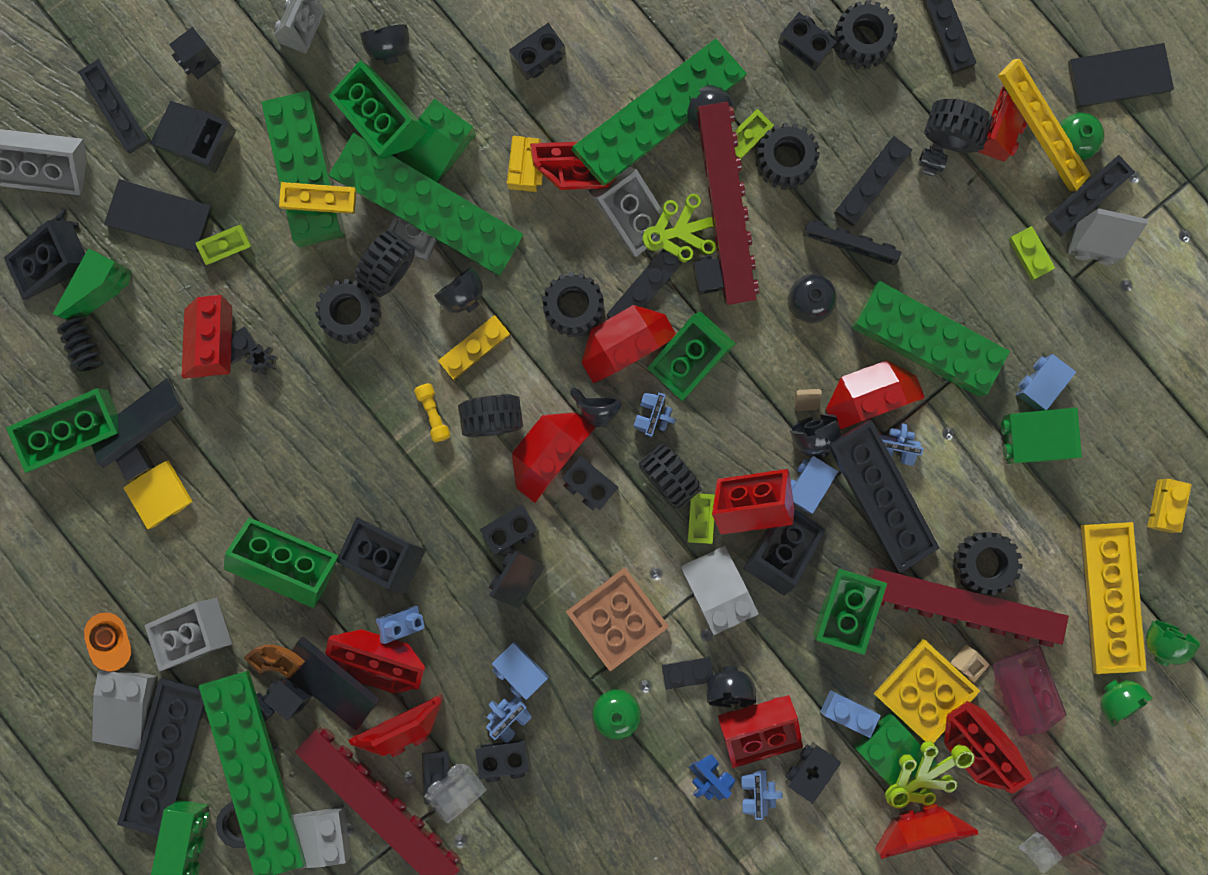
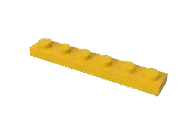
(1044, 124)

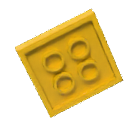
(925, 691)

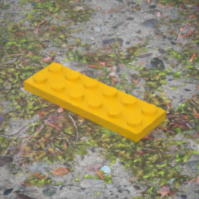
(1113, 598)

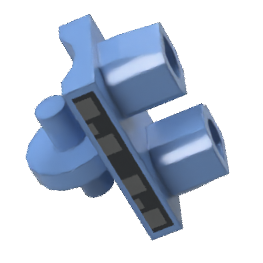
(654, 403)
(909, 448)
(399, 624)
(503, 715)
(759, 804)

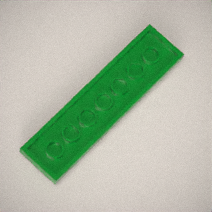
(655, 113)
(426, 205)
(252, 774)

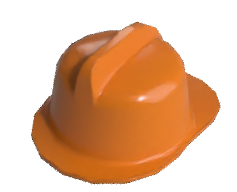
(107, 642)

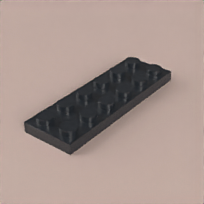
(883, 496)
(162, 755)

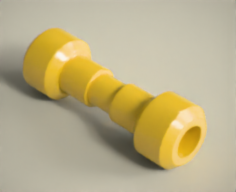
(425, 394)

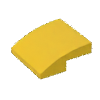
(158, 494)

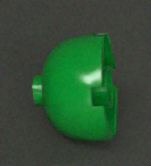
(1084, 133)
(1169, 644)
(1123, 700)
(616, 714)

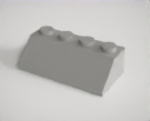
(42, 162)

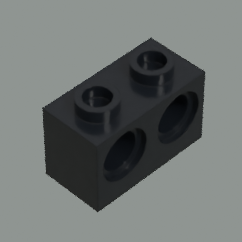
(802, 45)
(533, 47)
(593, 479)
(506, 524)
(501, 752)

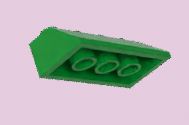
(377, 111)
(64, 429)
(280, 562)

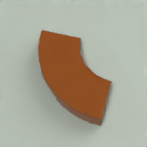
(274, 658)

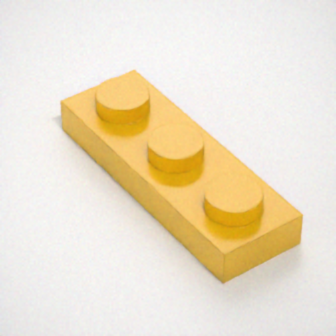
(317, 198)
(474, 347)

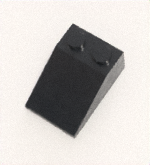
(45, 258)
(784, 553)
(380, 556)

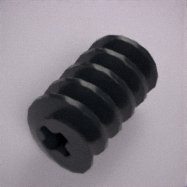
(77, 345)

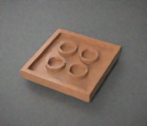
(617, 619)

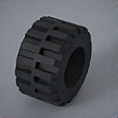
(874, 18)
(958, 125)
(793, 138)
(384, 263)
(569, 284)
(334, 297)
(490, 415)
(670, 476)
(1007, 560)

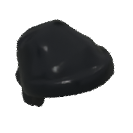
(596, 410)

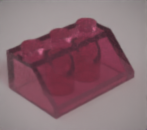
(1029, 691)
(1060, 812)

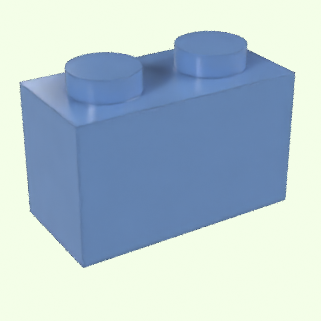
(1045, 382)
(811, 483)
(519, 671)
(850, 713)

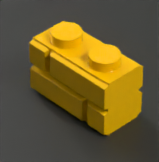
(521, 172)
(1169, 505)

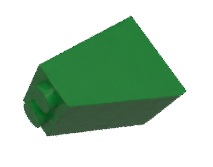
(1041, 436)

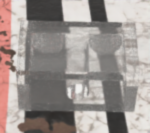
(454, 792)

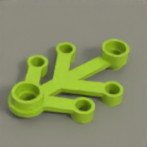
(681, 231)
(902, 792)

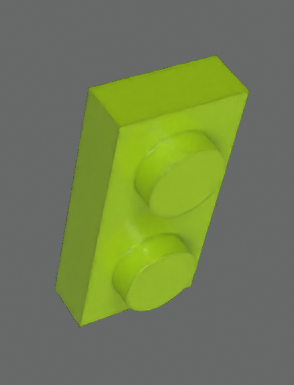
(751, 132)
(223, 244)
(1031, 253)
(701, 519)

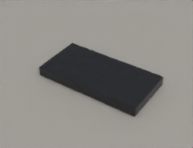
(1120, 75)
(158, 215)
(139, 421)
(333, 685)

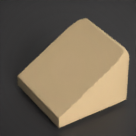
(807, 399)
(970, 663)

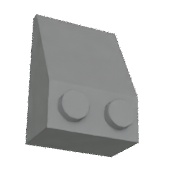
(299, 23)
(629, 208)
(1105, 236)
(719, 590)
(188, 634)
(121, 707)
(323, 837)

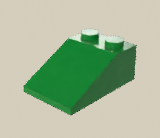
(441, 144)
(92, 286)
(691, 355)
(849, 611)
(886, 747)

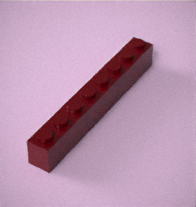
(726, 203)
(973, 608)
(376, 805)

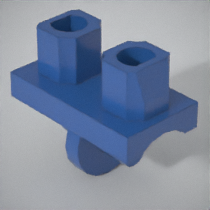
(708, 781)

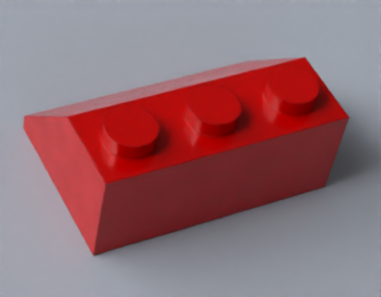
(1004, 129)
(207, 337)
(753, 502)
(761, 731)

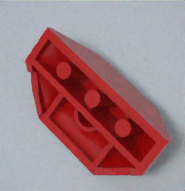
(563, 167)
(624, 341)
(873, 393)
(547, 451)
(380, 665)
(400, 730)
(995, 756)
(922, 830)

